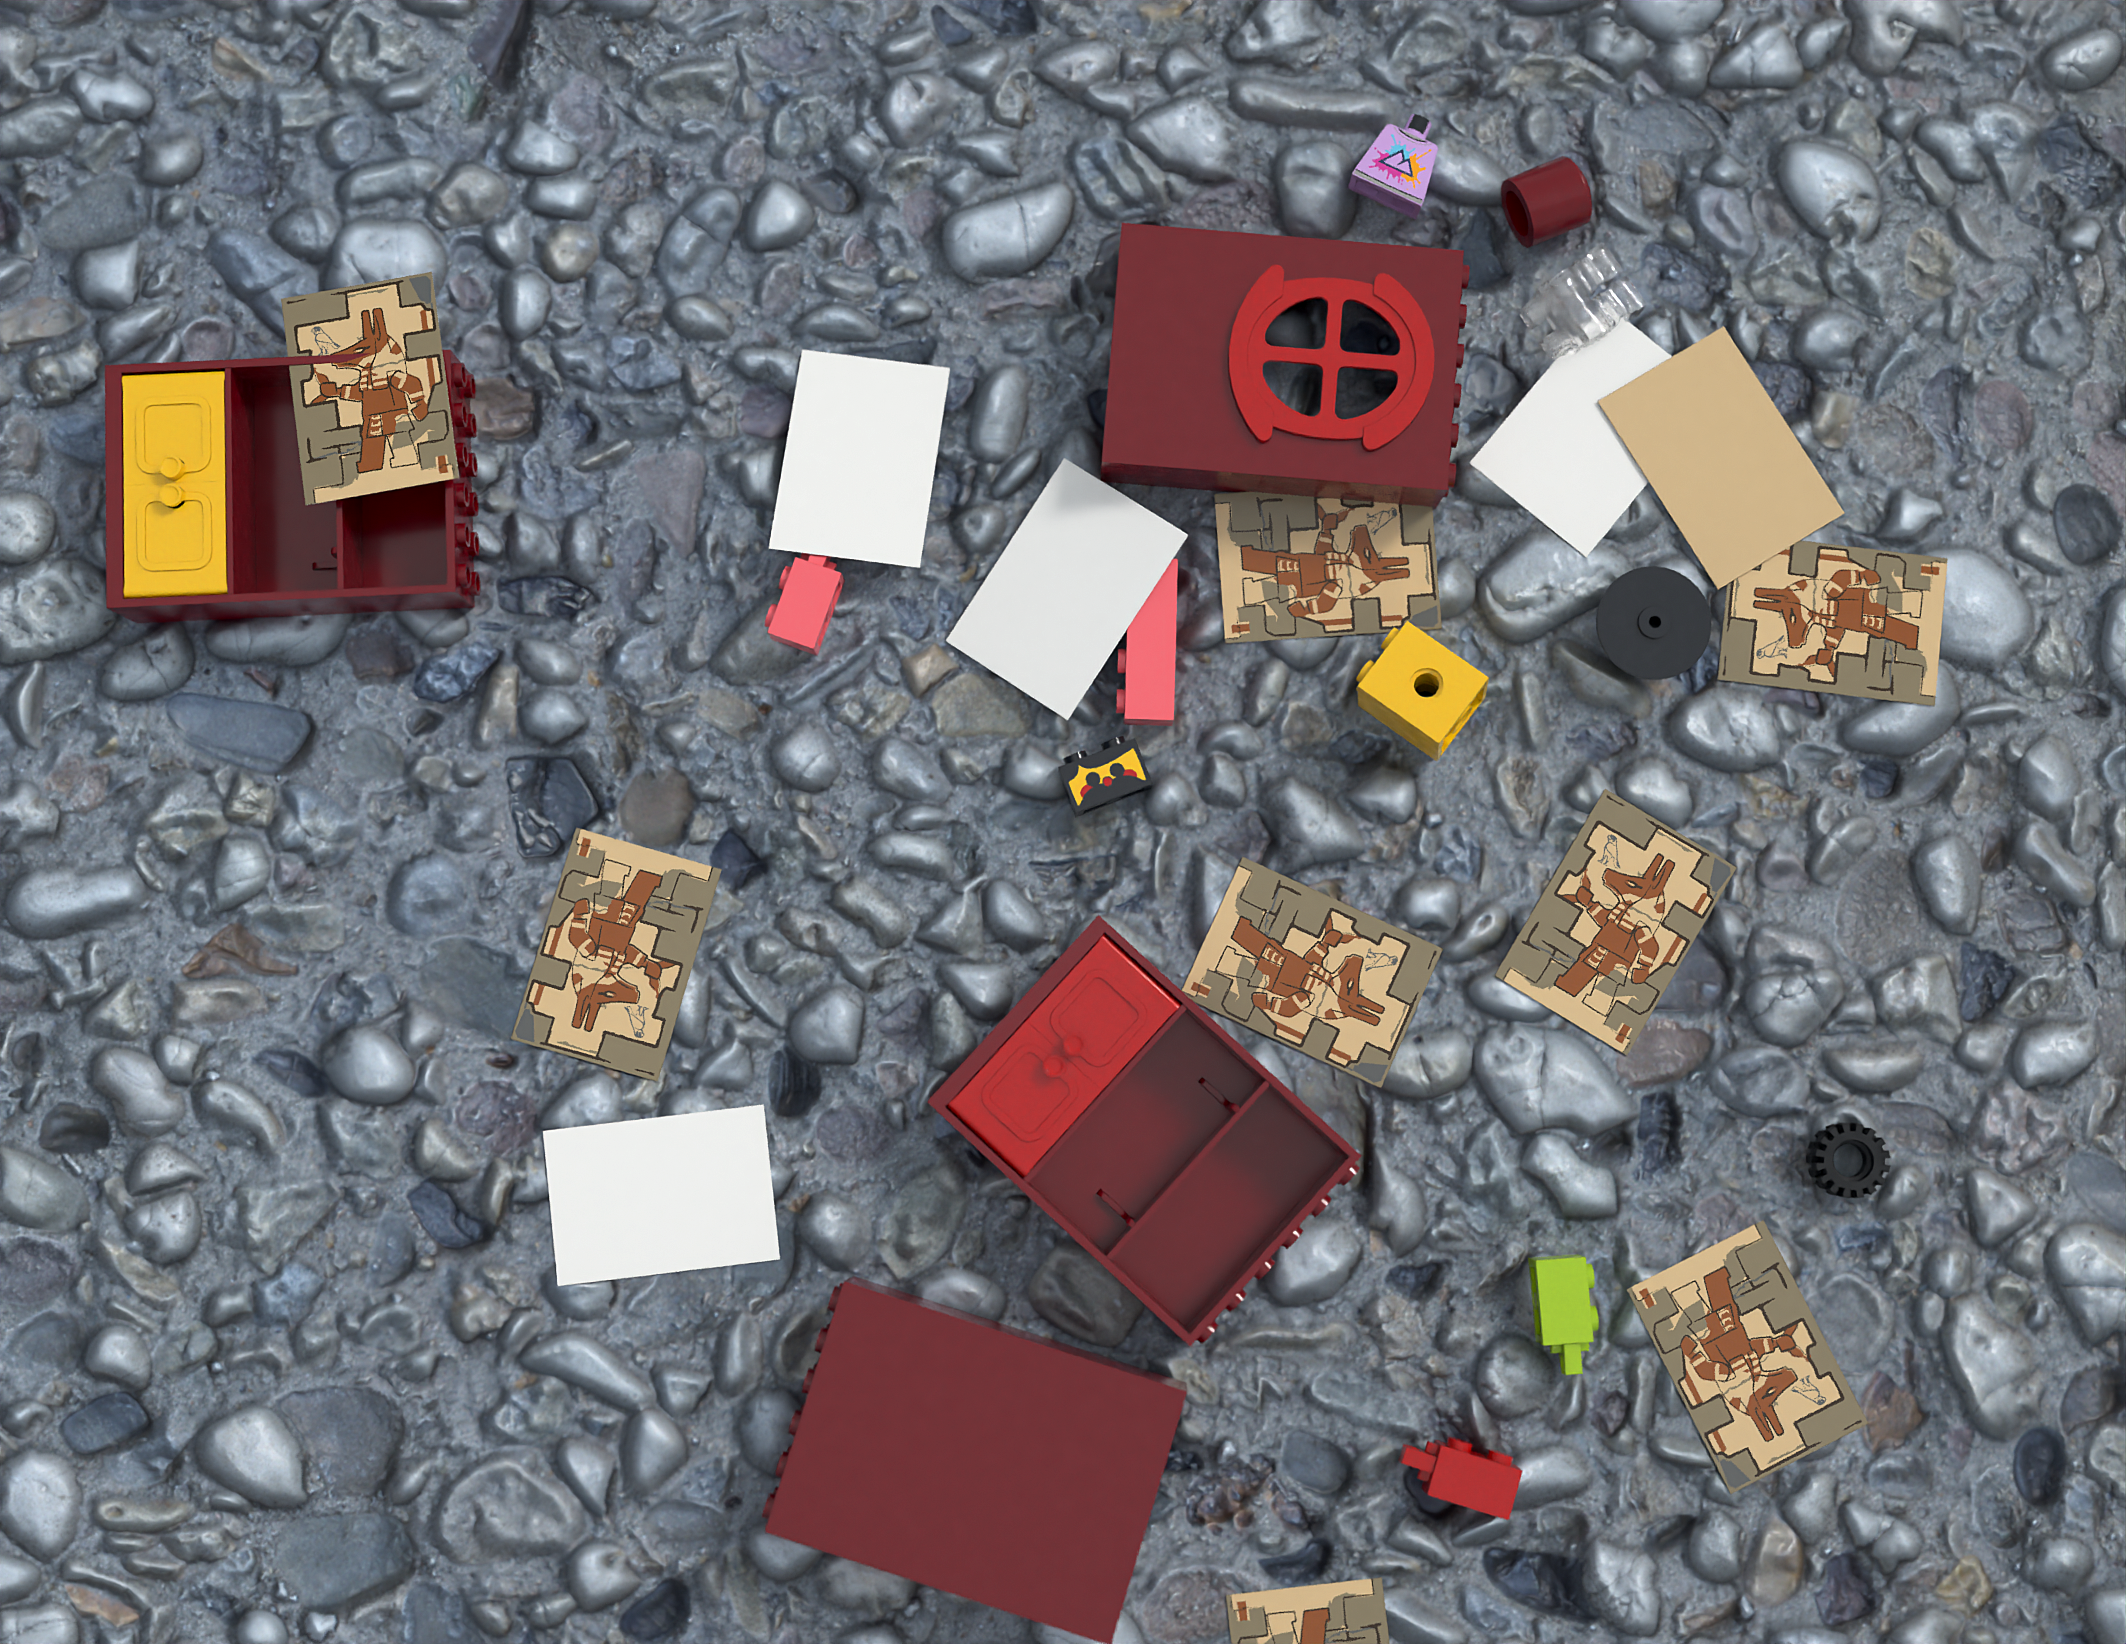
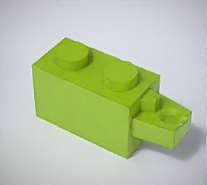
(1563, 1307)

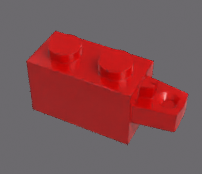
(1464, 1476)

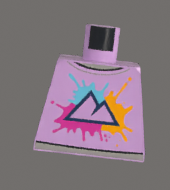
(1397, 167)

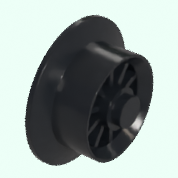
(1653, 623)

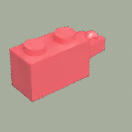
(806, 602)

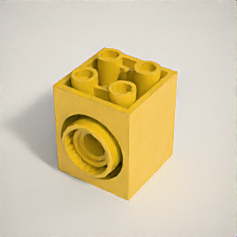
(1417, 664)

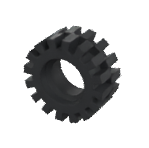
(1872, 1154)

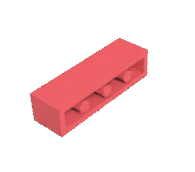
(1151, 657)

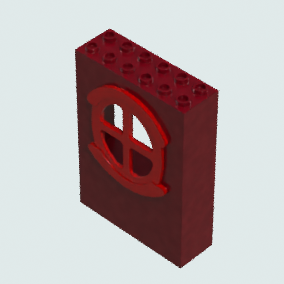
(1192, 351)

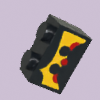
(1104, 776)

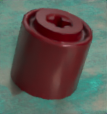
(1546, 201)

